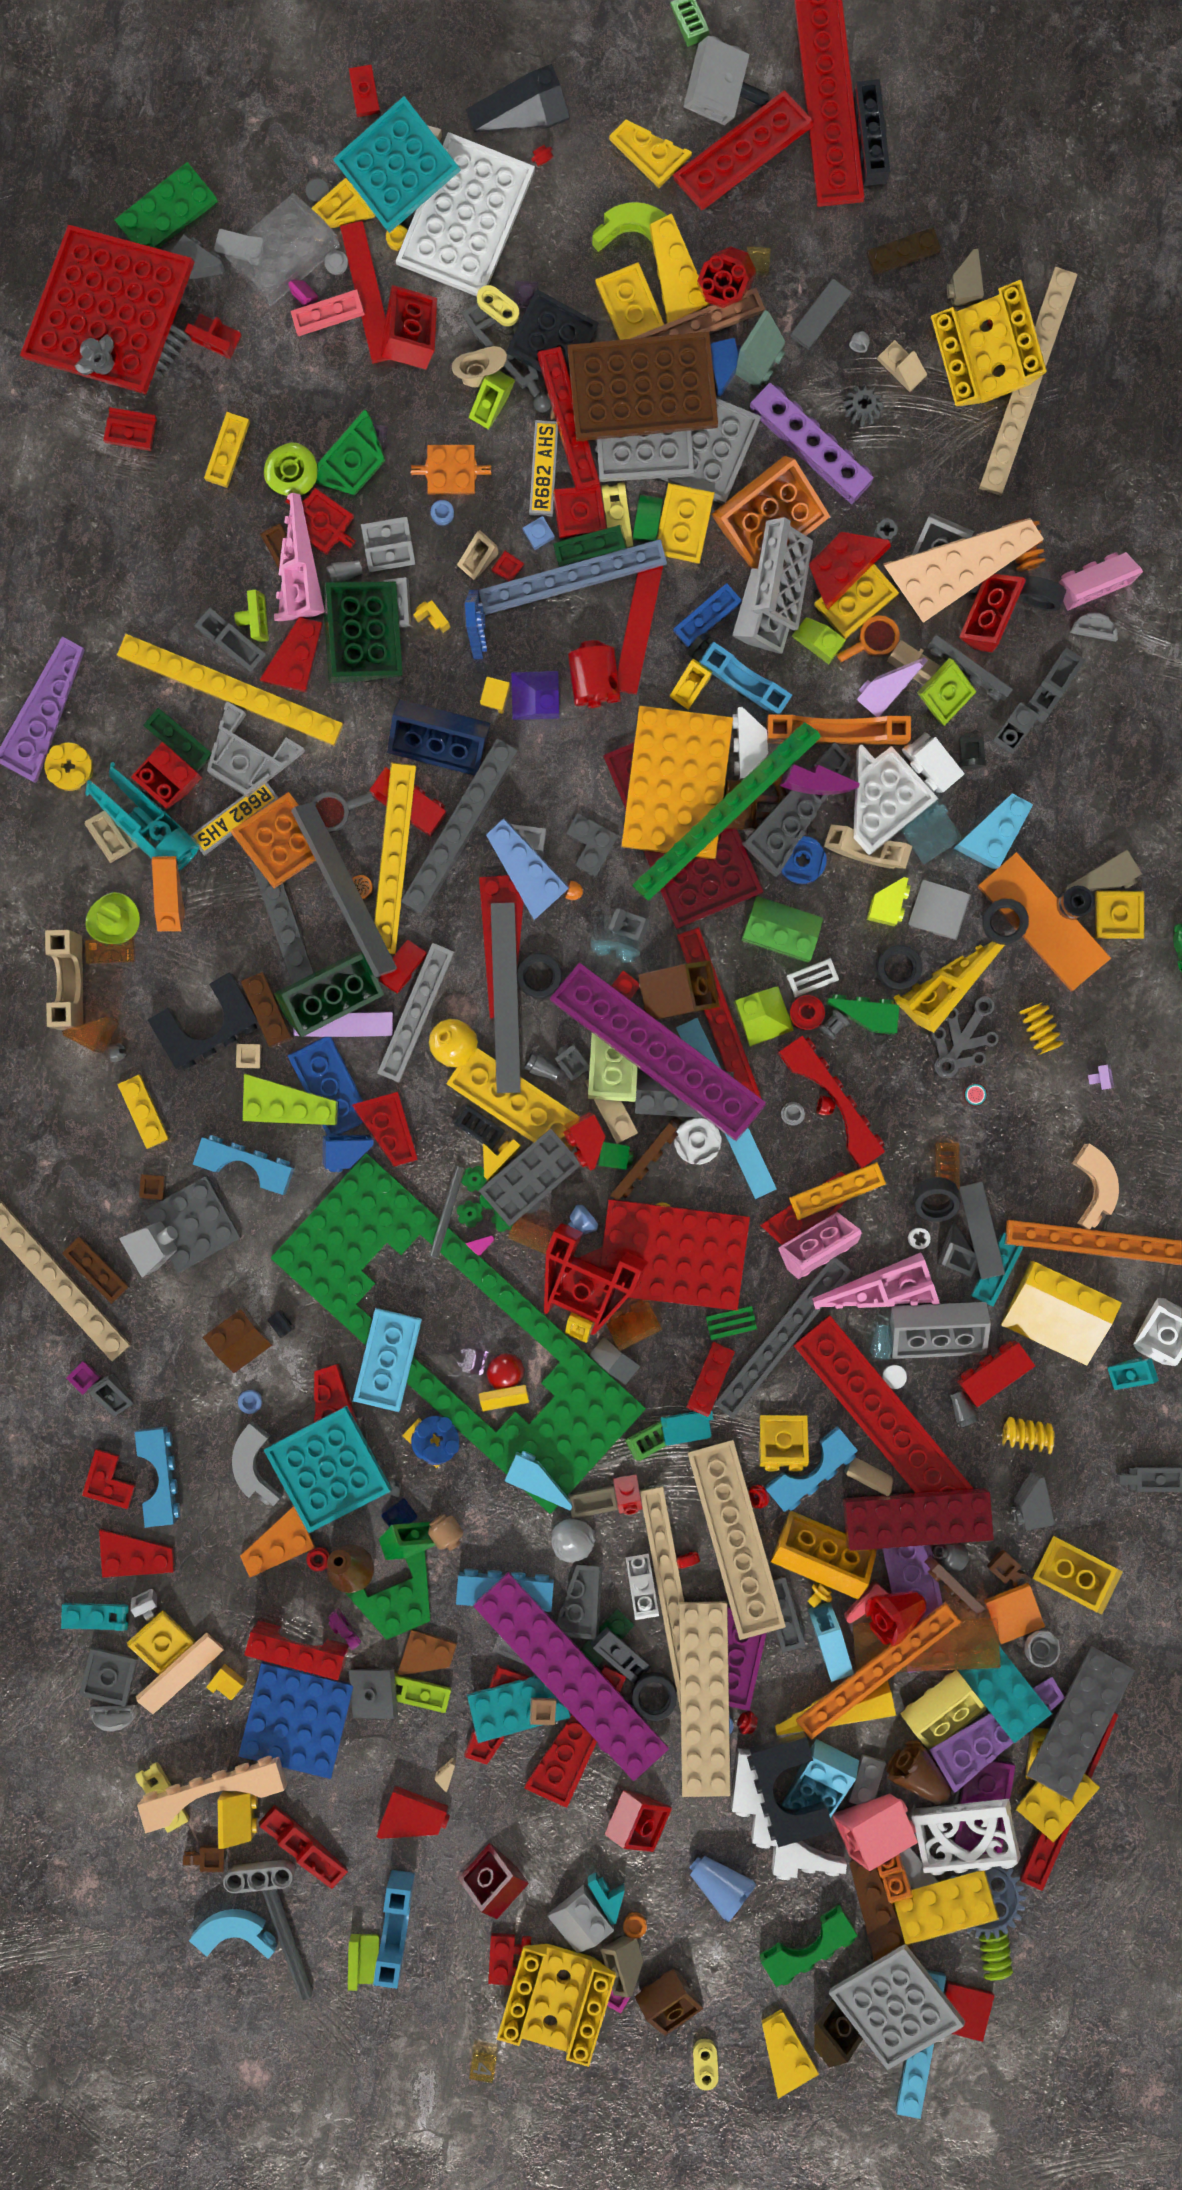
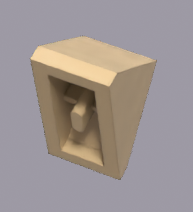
(478, 555)

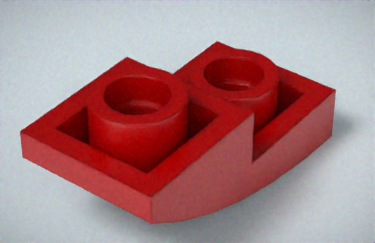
(406, 961)

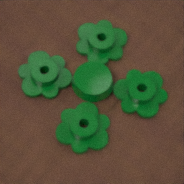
(476, 1208)

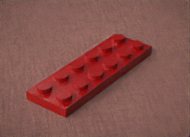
(743, 150)

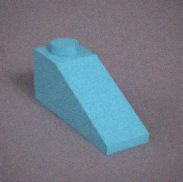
(533, 1478)

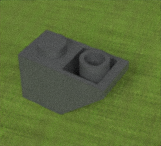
(205, 263)
(1015, 728)

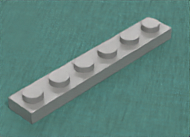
(415, 1012)

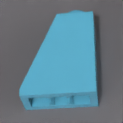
(830, 1641)

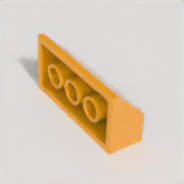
(822, 1555)

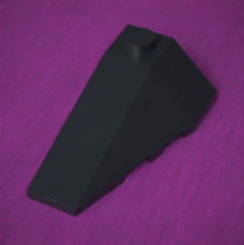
(524, 103)

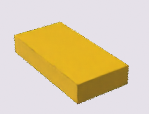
(504, 1398)

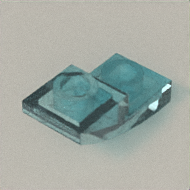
(622, 951)

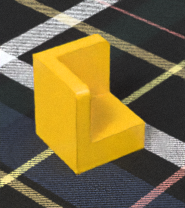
(495, 694)
(226, 1682)

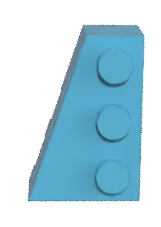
(996, 833)

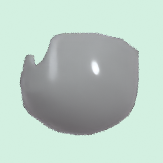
(1042, 1648)

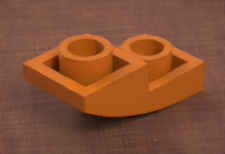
(895, 1880)

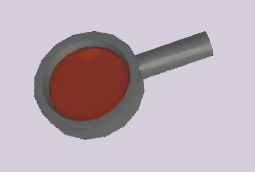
(335, 809)

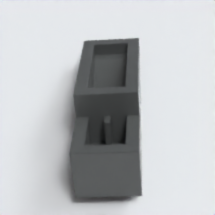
(229, 639)
(1055, 684)

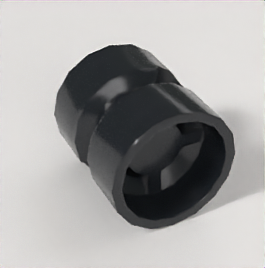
(1075, 902)

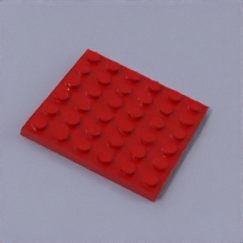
(109, 289)

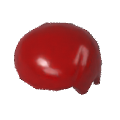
(505, 1371)

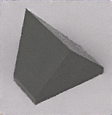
(957, 1252)

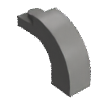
(245, 1466)

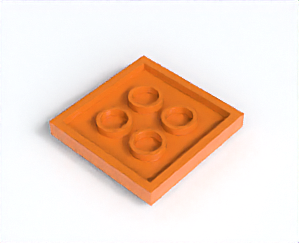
(275, 841)

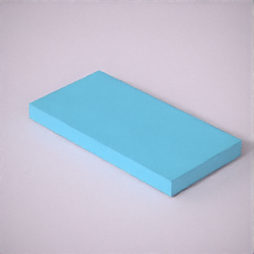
(387, 1359)

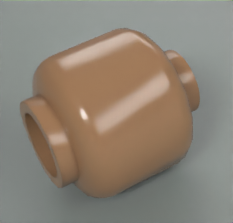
(445, 1532)

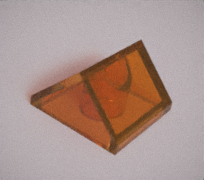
(94, 1034)

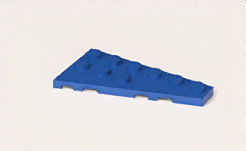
(475, 624)

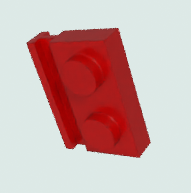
(130, 429)

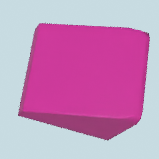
(302, 292)
(480, 1245)

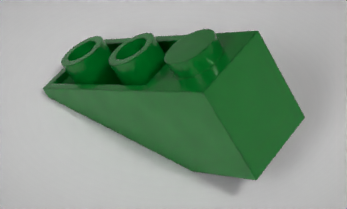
(872, 1016)

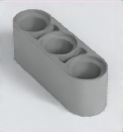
(251, 1884)

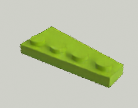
(284, 1104)

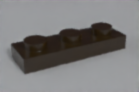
(903, 251)

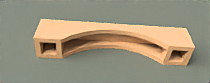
(257, 1779)

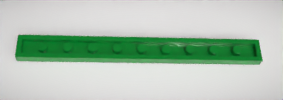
(726, 811)

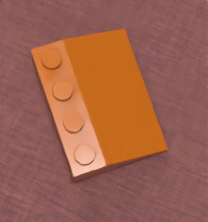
(772, 495)

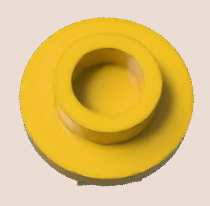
(821, 1593)

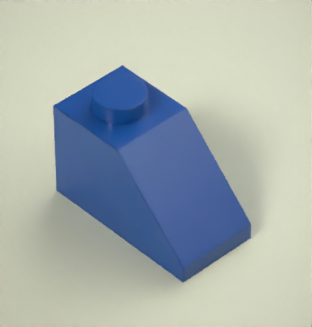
(724, 363)
(344, 1150)

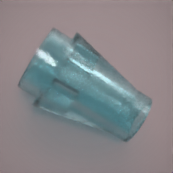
(881, 1345)

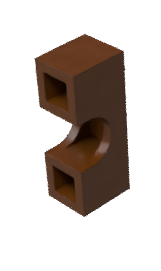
(266, 1010)

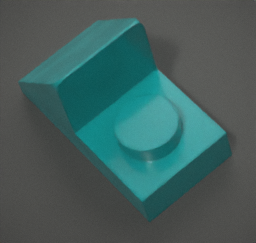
(1133, 1373)
(609, 1901)

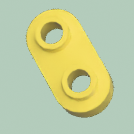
(498, 306)
(705, 2065)

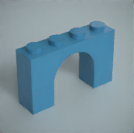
(395, 1928)

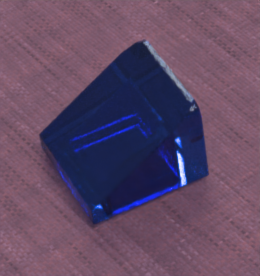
(399, 1513)

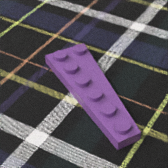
(35, 726)
(981, 1742)

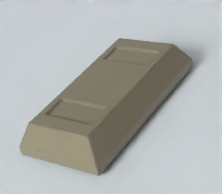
(593, 1502)

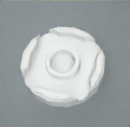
(697, 1141)

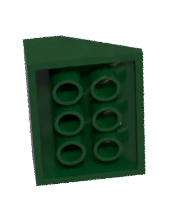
(361, 631)

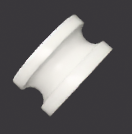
(926, 1236)

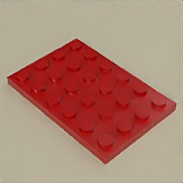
(689, 1252)

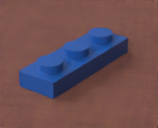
(707, 615)

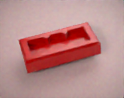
(364, 90)

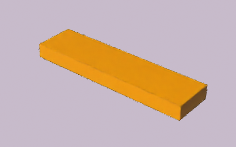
(837, 1191)

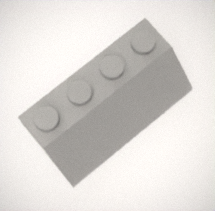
(939, 1330)

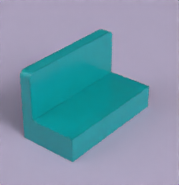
(686, 1427)

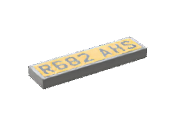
(543, 468)
(220, 827)

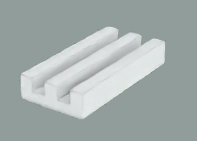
(794, 985)

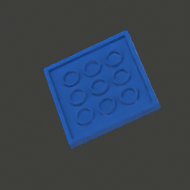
(296, 1719)

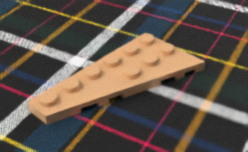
(950, 570)

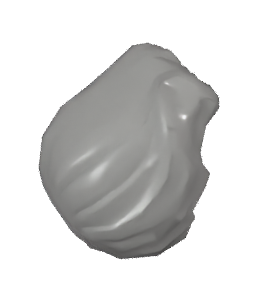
(572, 1540)

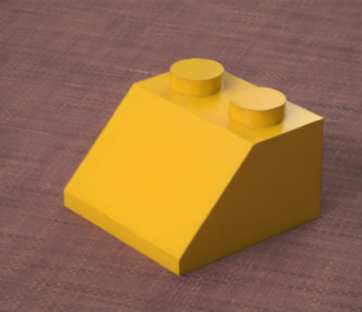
(236, 1818)

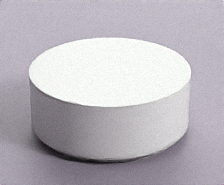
(894, 1376)

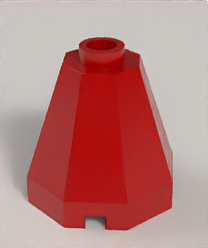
(895, 1615)

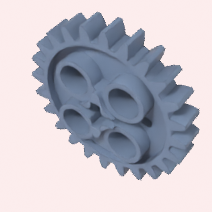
(1008, 1898)

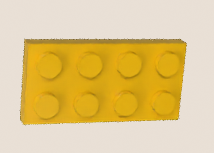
(946, 1907)

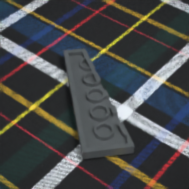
(786, 824)

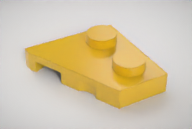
(343, 206)

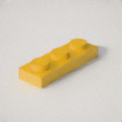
(227, 449)
(143, 1111)

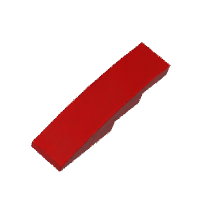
(303, 1846)

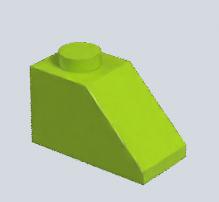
(491, 398)
(819, 639)

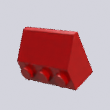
(991, 611)

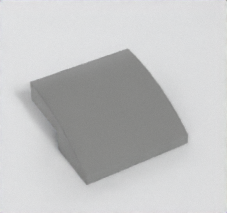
(388, 544)
(939, 909)

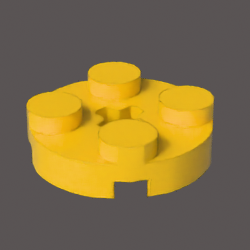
(59, 756)

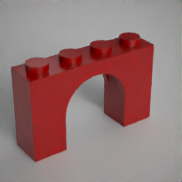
(322, 1660)

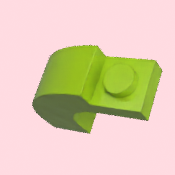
(626, 218)

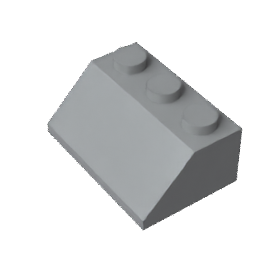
(760, 629)

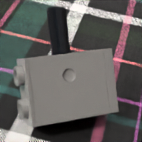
(718, 81)

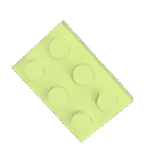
(610, 1073)

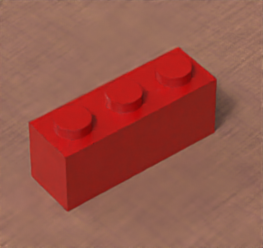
(995, 1373)

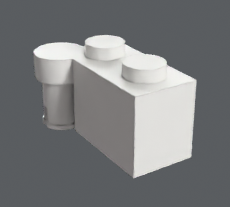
(933, 762)

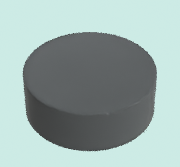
(316, 190)

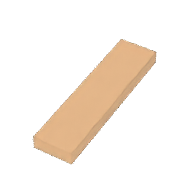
(179, 1673)

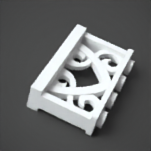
(987, 1811)

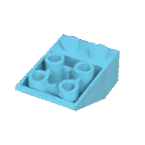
(822, 1779)

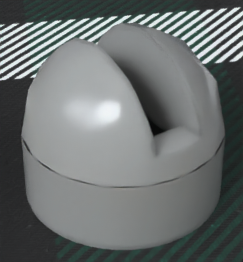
(859, 342)

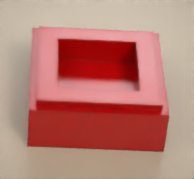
(507, 566)

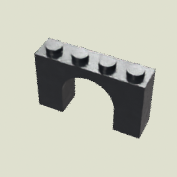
(238, 1019)
(786, 1823)

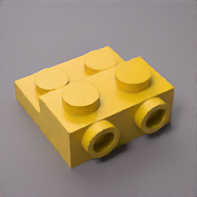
(783, 1442)

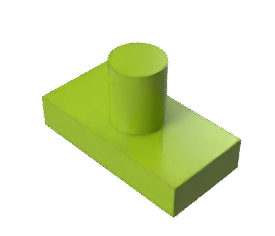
(254, 616)

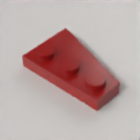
(295, 657)
(388, 1126)
(131, 1556)

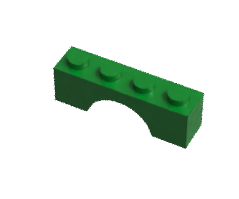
(785, 1963)

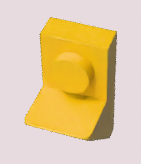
(690, 684)
(494, 1164)

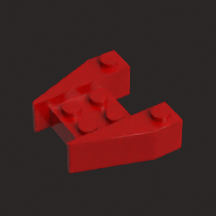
(583, 1286)

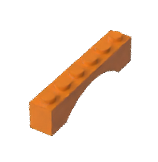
(875, 730)

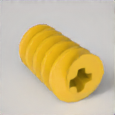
(1041, 1028)
(1028, 1433)

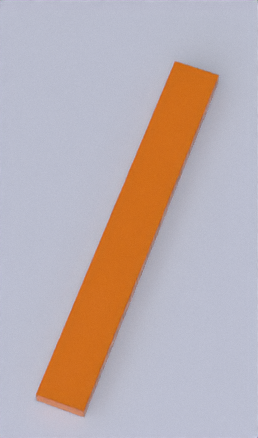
(1093, 1242)
(877, 1671)

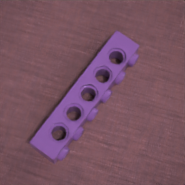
(849, 488)

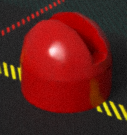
(825, 1105)

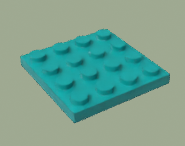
(396, 164)
(327, 1469)

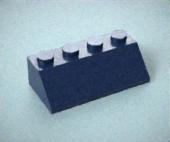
(438, 737)

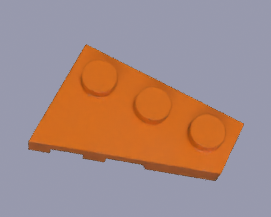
(278, 1544)

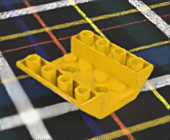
(974, 354)
(574, 2002)

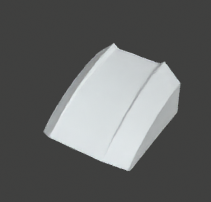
(1161, 1333)

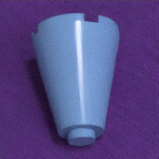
(721, 1885)

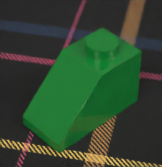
(615, 1156)
(405, 1540)

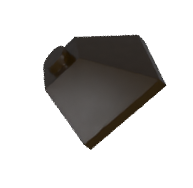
(835, 2036)

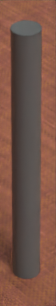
(447, 1211)

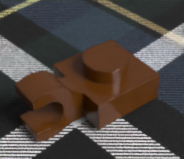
(210, 1858)

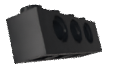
(871, 132)

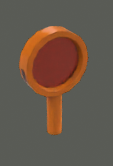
(877, 637)

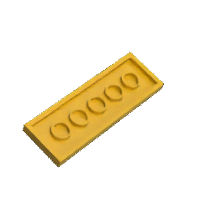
(526, 1112)

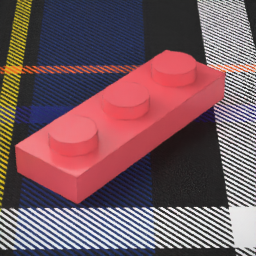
(327, 312)

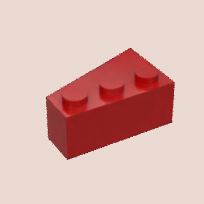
(425, 813)

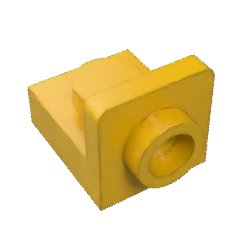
(436, 618)

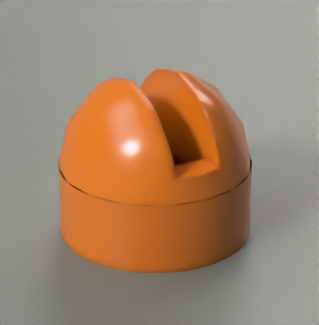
(574, 892)

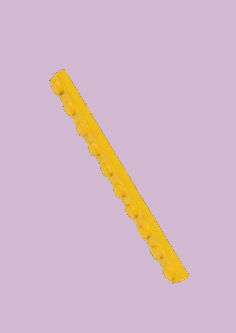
(230, 689)

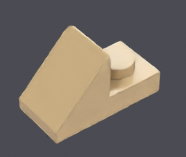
(903, 366)

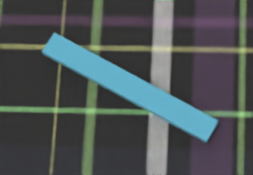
(745, 1147)

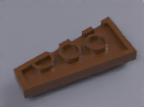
(652, 1153)

